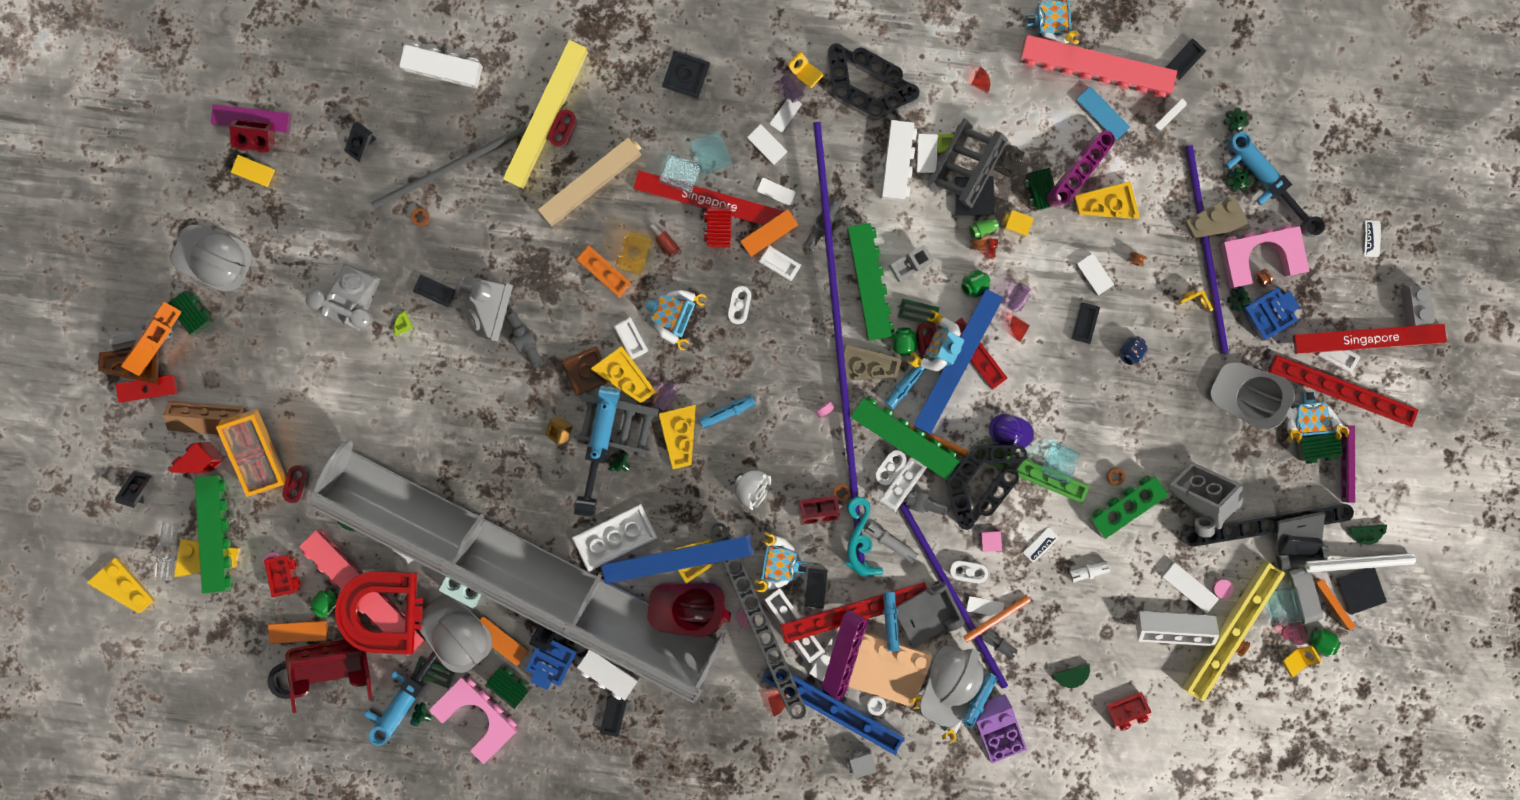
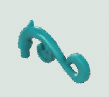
(855, 538)

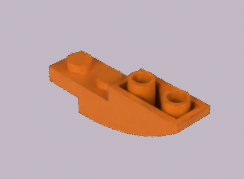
(151, 338)

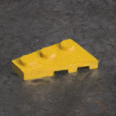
(624, 375)

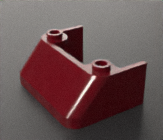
(325, 663)

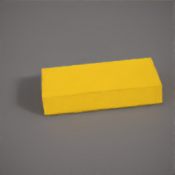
(252, 171)

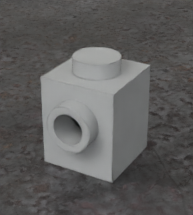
(861, 763)

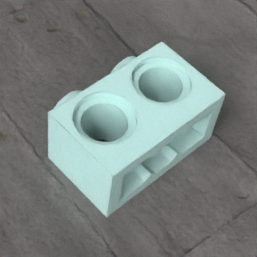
(459, 593)

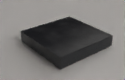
(686, 74)
(983, 205)
(1361, 590)

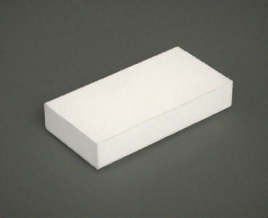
(1169, 116)
(767, 144)
(927, 153)
(779, 263)
(1095, 274)
(631, 338)
(1342, 359)

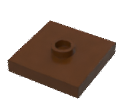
(579, 373)

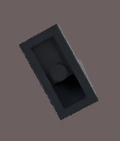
(359, 141)
(134, 489)

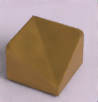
(558, 430)

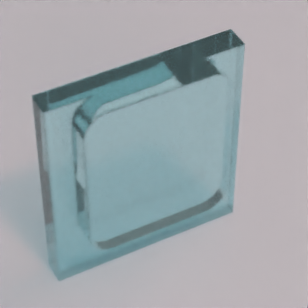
(712, 153)
(680, 173)
(1060, 463)
(1286, 606)

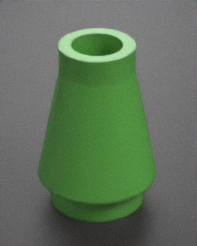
(980, 229)

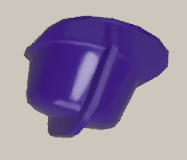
(1011, 430)

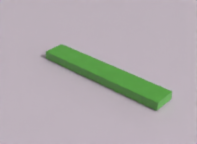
(1032, 472)

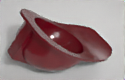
(687, 609)

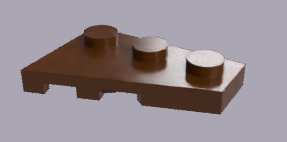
(111, 362)

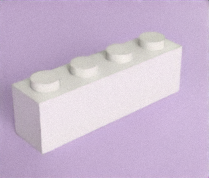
(441, 66)
(898, 160)
(782, 612)
(1177, 628)

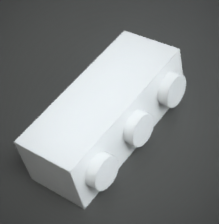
(608, 675)

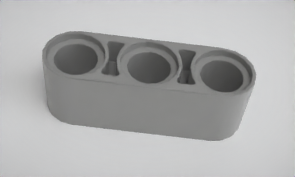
(1307, 593)

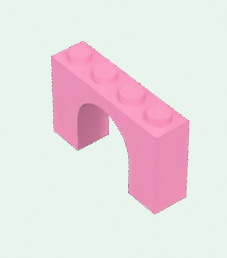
(1286, 241)
(500, 725)

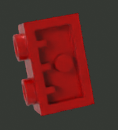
(282, 575)
(1129, 711)

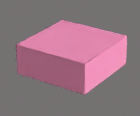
(991, 541)

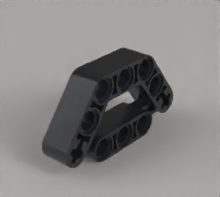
(866, 66)
(999, 481)

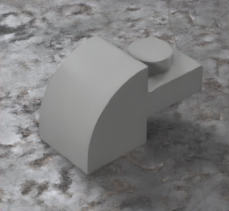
(911, 263)

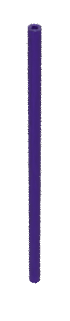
(1207, 252)
(943, 578)

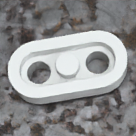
(739, 305)
(889, 466)
(968, 571)

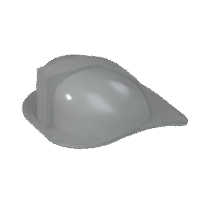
(212, 257)
(1253, 395)
(455, 634)
(951, 685)

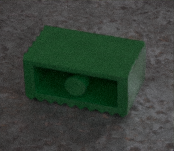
(1039, 186)
(193, 315)
(1319, 446)
(508, 686)

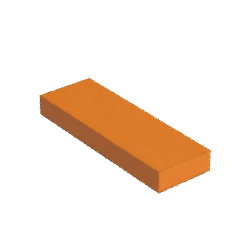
(769, 232)
(603, 271)
(1333, 604)
(298, 632)
(504, 643)

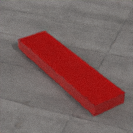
(984, 362)

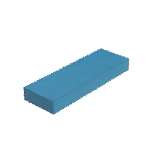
(1102, 113)

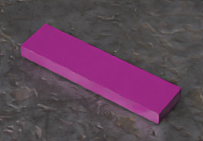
(226, 115)
(1348, 466)

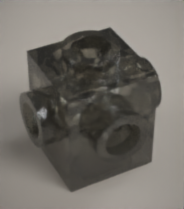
(1009, 161)

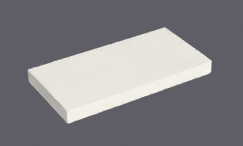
(614, 537)

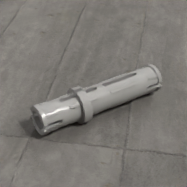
(884, 538)

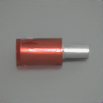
(665, 241)

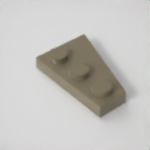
(1218, 219)
(867, 364)

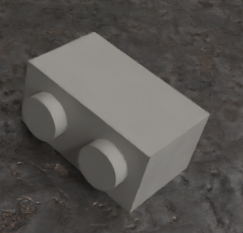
(1417, 305)

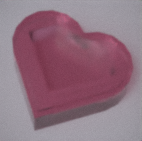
(1295, 632)

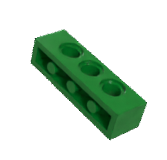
(1155, 494)

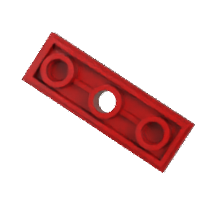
(137, 389)

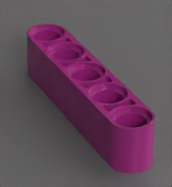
(1088, 165)
(844, 655)

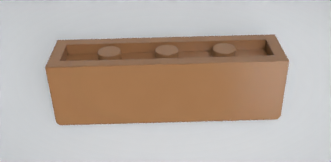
(197, 417)

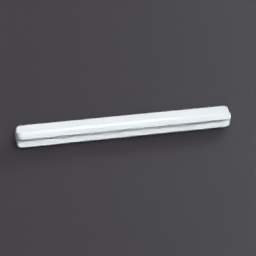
(1360, 562)

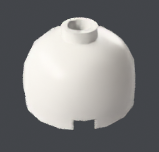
(751, 488)

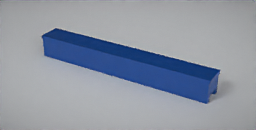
(952, 373)
(677, 559)
(841, 712)

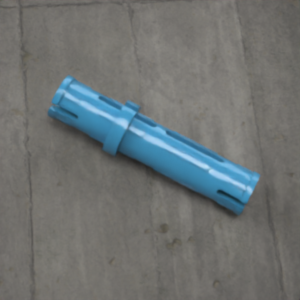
(904, 386)
(727, 411)
(891, 621)
(976, 706)

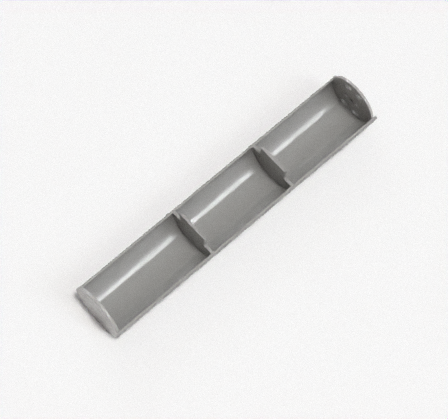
(510, 571)

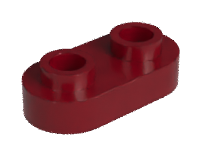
(562, 128)
(924, 340)
(293, 482)

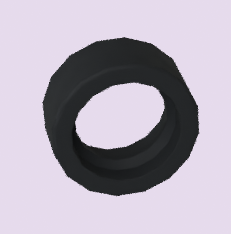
(272, 682)

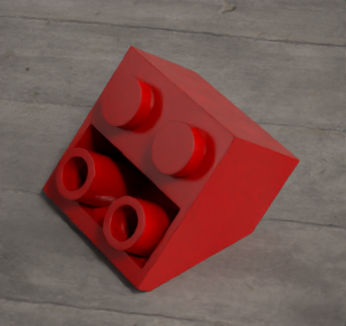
(198, 459)

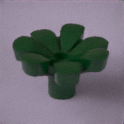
(1236, 120)
(1238, 180)
(1239, 299)
(619, 462)
(420, 714)

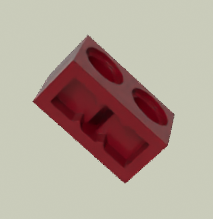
(252, 131)
(818, 510)

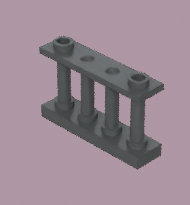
(977, 177)
(629, 409)

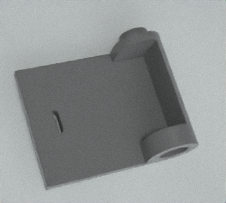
(1303, 526)
(930, 613)

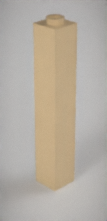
(590, 181)

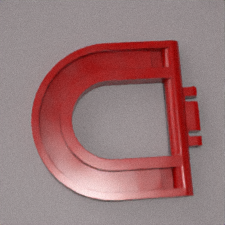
(377, 641)

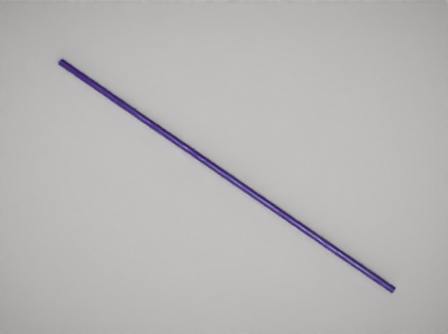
(837, 322)

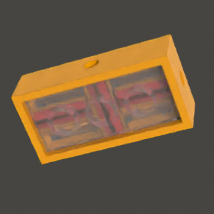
(251, 452)

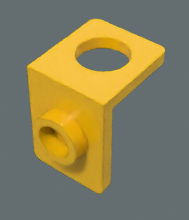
(805, 71)
(1202, 297)
(1298, 660)

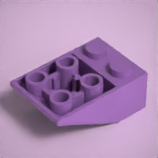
(1000, 729)

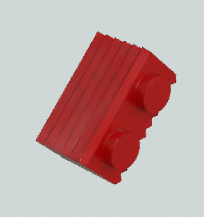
(718, 226)

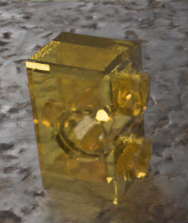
(637, 264)

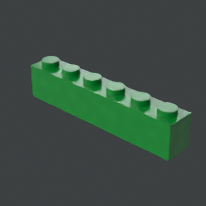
(869, 281)
(905, 438)
(212, 534)

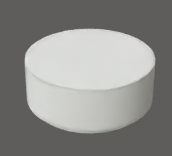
(876, 705)

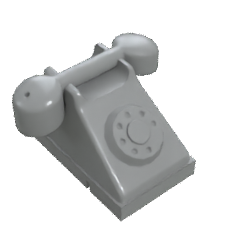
(347, 299)
(485, 305)
(1209, 496)

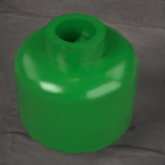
(975, 283)
(904, 341)
(323, 603)
(1325, 642)

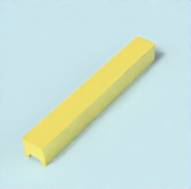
(545, 114)
(1233, 630)

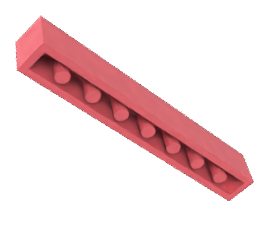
(1097, 66)
(341, 569)

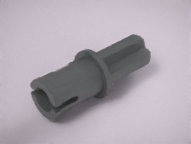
(999, 644)

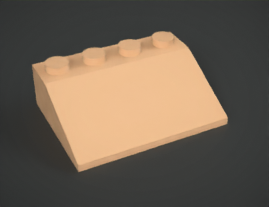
(889, 674)

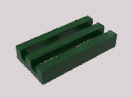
(926, 306)
(440, 666)

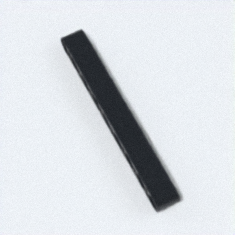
(1257, 528)

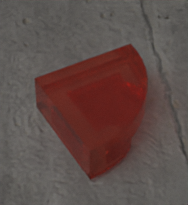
(981, 80)
(992, 245)
(1018, 328)
(776, 704)

